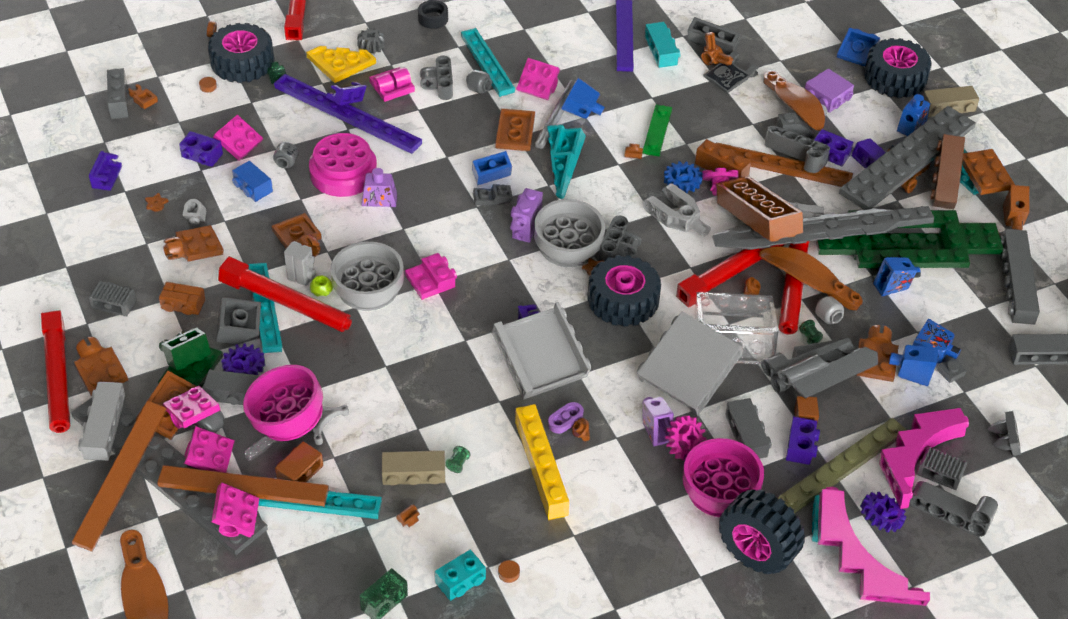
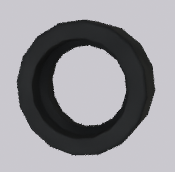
(433, 22)

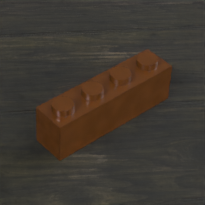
(948, 171)

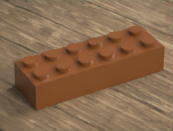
(760, 208)

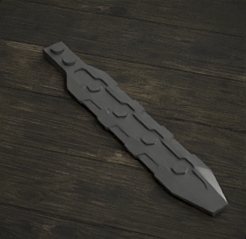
(829, 227)

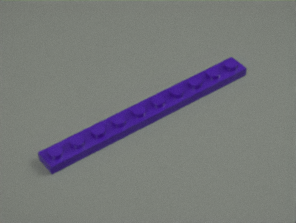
(349, 114)

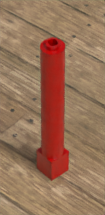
(294, 20)
(718, 274)
(238, 275)
(792, 298)
(56, 374)

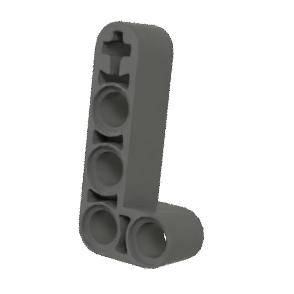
(795, 145)
(953, 509)

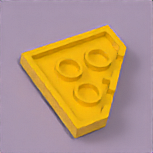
(340, 62)

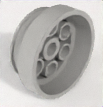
(569, 232)
(367, 275)

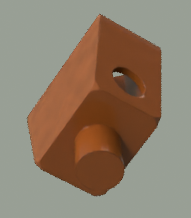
(1015, 214)

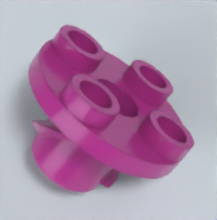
(718, 176)

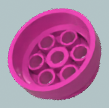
(341, 164)
(284, 402)
(719, 472)

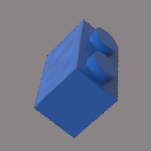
(491, 168)
(252, 181)

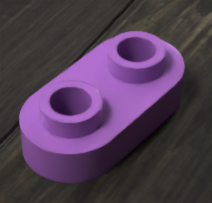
(563, 420)

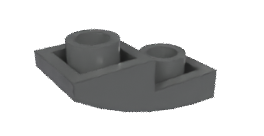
(496, 195)

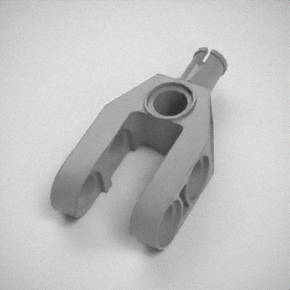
(684, 219)

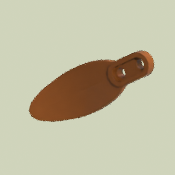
(798, 99)
(812, 273)
(141, 584)

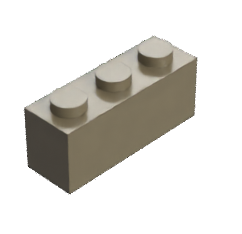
(961, 99)
(413, 467)

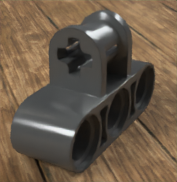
(439, 77)
(618, 240)

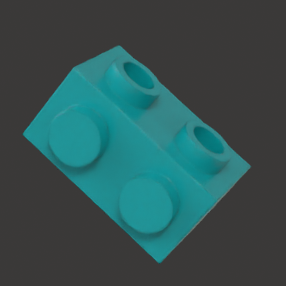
(460, 575)

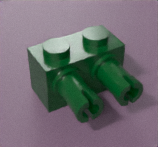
(185, 348)

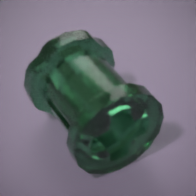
(810, 331)
(458, 458)

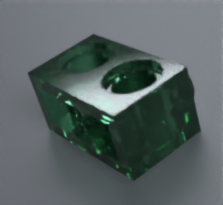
(384, 595)

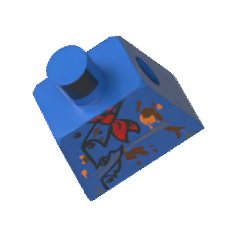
(916, 109)
(895, 275)
(939, 337)

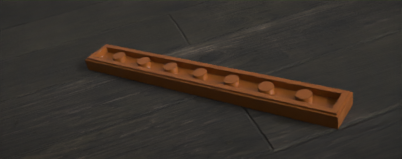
(791, 167)
(119, 476)
(257, 486)

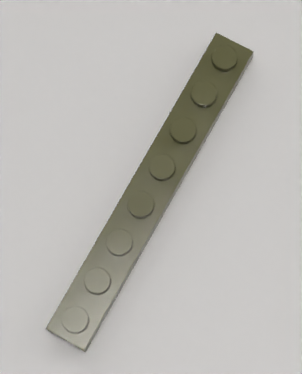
(842, 465)

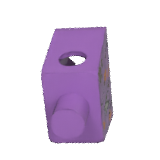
(379, 189)
(657, 412)

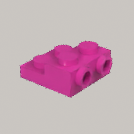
(431, 276)

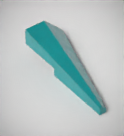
(564, 152)

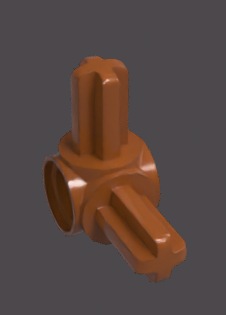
(713, 53)

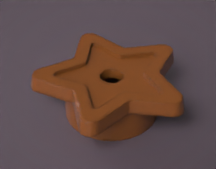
(155, 203)
(589, 267)

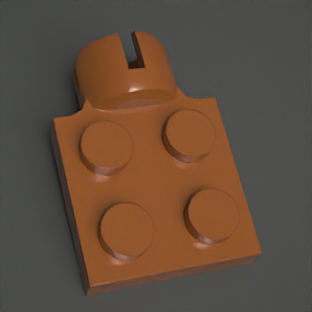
(299, 230)
(193, 244)
(882, 344)
(98, 364)

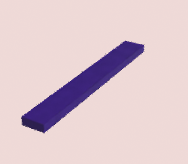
(624, 35)

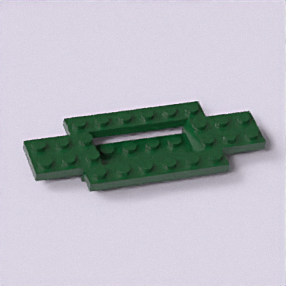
(925, 250)

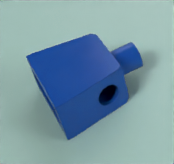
(582, 100)
(916, 363)

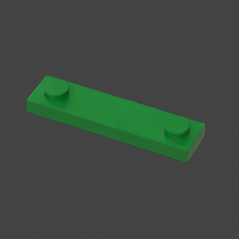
(657, 130)

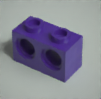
(839, 147)
(201, 149)
(802, 440)

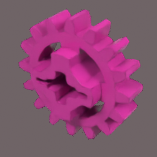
(684, 436)

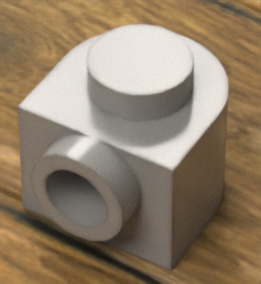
(194, 211)

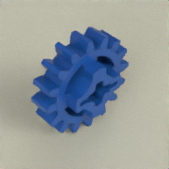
(683, 176)

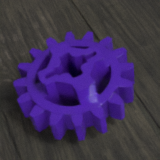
(244, 360)
(883, 512)

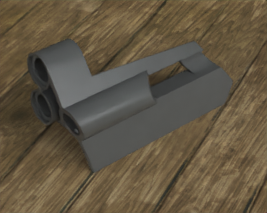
(812, 374)

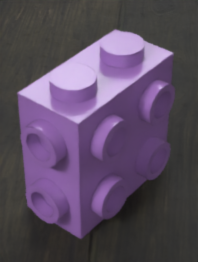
(830, 89)
(524, 214)

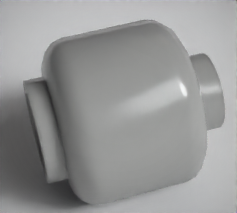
(829, 310)

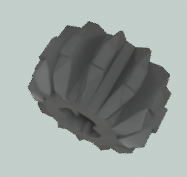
(371, 40)

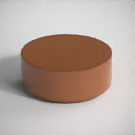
(212, 28)
(207, 84)
(509, 571)

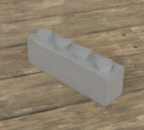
(102, 421)

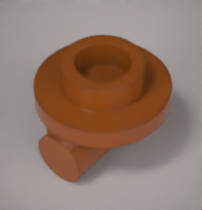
(633, 151)
(752, 286)
(581, 429)
(408, 516)

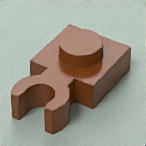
(143, 98)

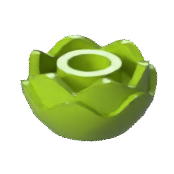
(321, 286)

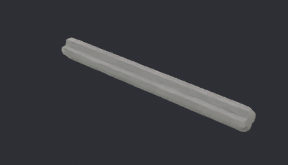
(554, 117)

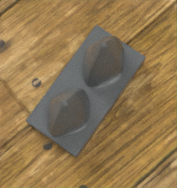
(1009, 427)

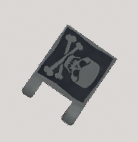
(730, 76)

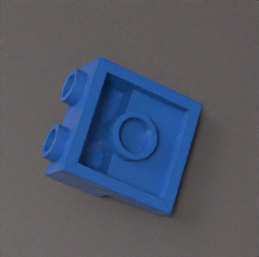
(857, 46)

